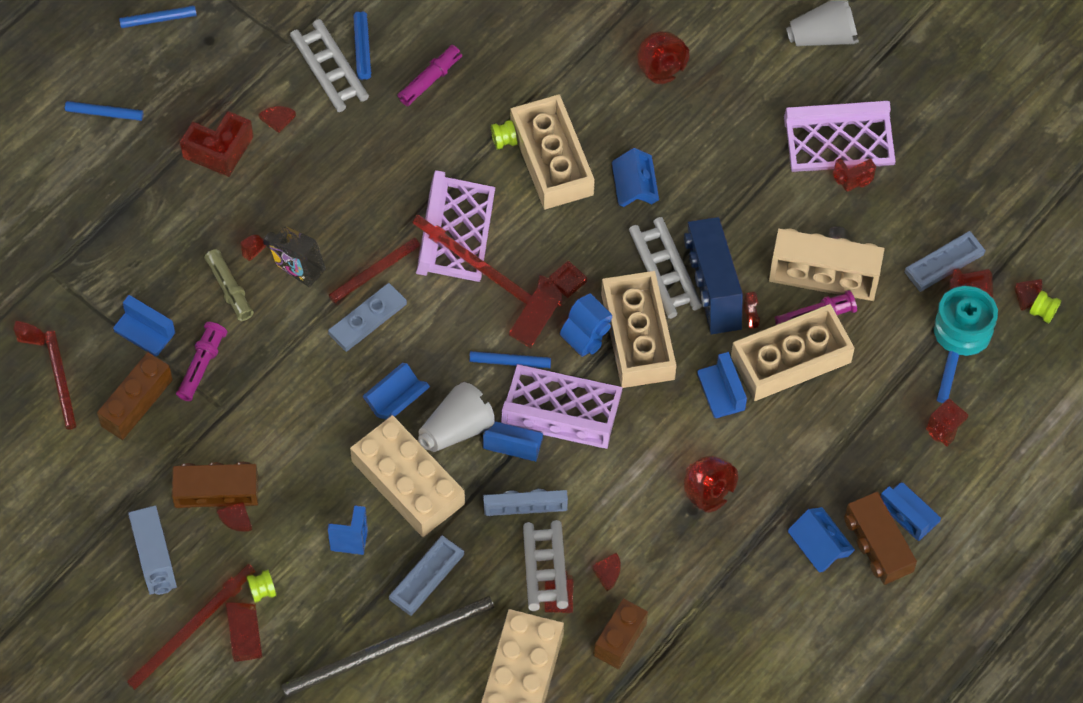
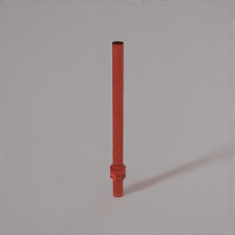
(438, 235)
(230, 588)

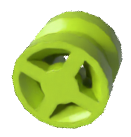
(504, 134)
(1045, 306)
(261, 586)

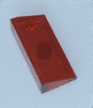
(534, 318)
(244, 631)

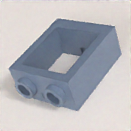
(152, 550)

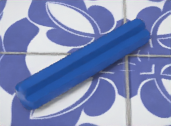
(362, 45)

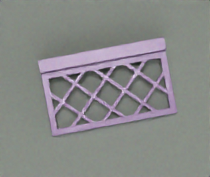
(838, 115)
(435, 216)
(558, 422)

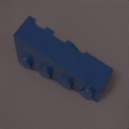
(715, 275)

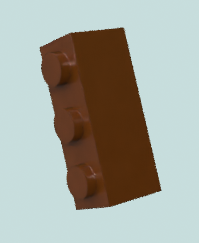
(135, 396)
(215, 485)
(880, 538)

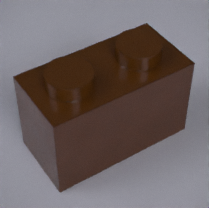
(621, 634)

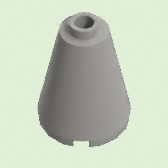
(825, 25)
(456, 419)

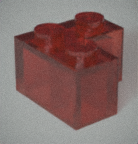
(220, 148)

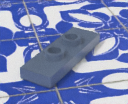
(943, 261)
(367, 317)
(522, 503)
(426, 575)

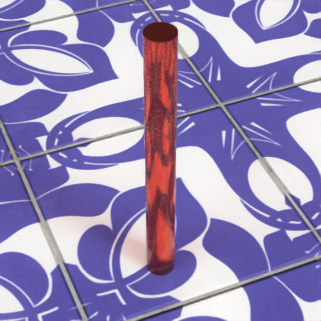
(374, 270)
(60, 380)

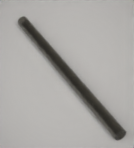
(387, 646)

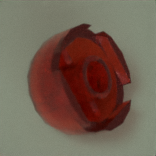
(662, 56)
(709, 482)

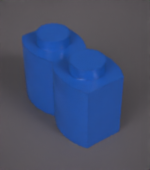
(586, 325)

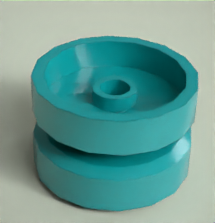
(965, 320)

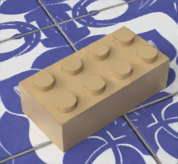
(552, 152)
(826, 264)
(638, 329)
(792, 352)
(407, 476)
(524, 659)

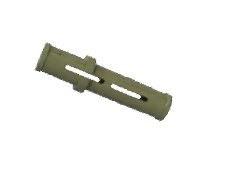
(232, 292)

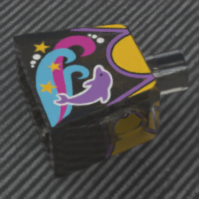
(296, 254)

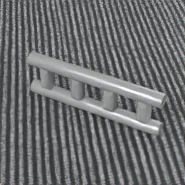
(326, 78)
(670, 252)
(534, 575)

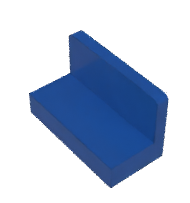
(635, 178)
(144, 326)
(722, 387)
(395, 392)
(513, 441)
(910, 511)
(350, 538)
(820, 538)

